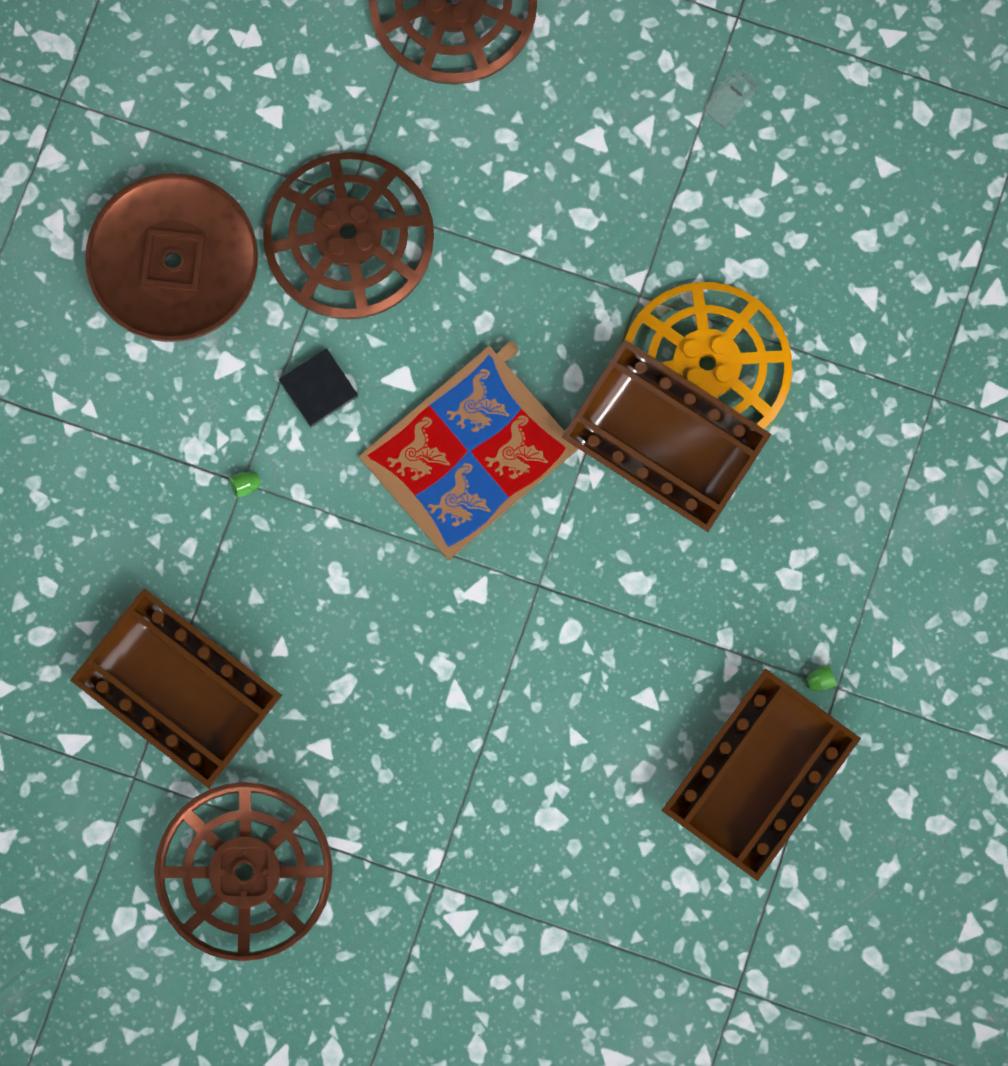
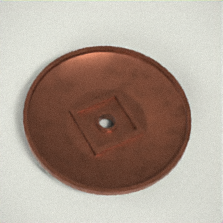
(166, 218)

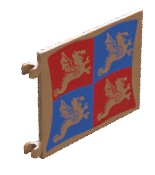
(469, 451)

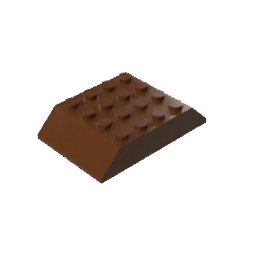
(666, 435)
(176, 688)
(761, 774)

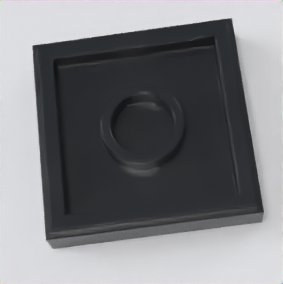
(318, 388)

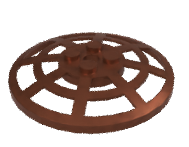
(453, 18)
(351, 251)
(229, 857)

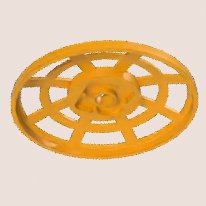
(719, 347)

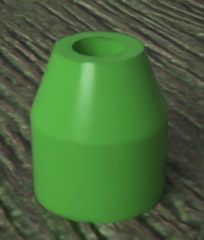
(244, 483)
(821, 679)

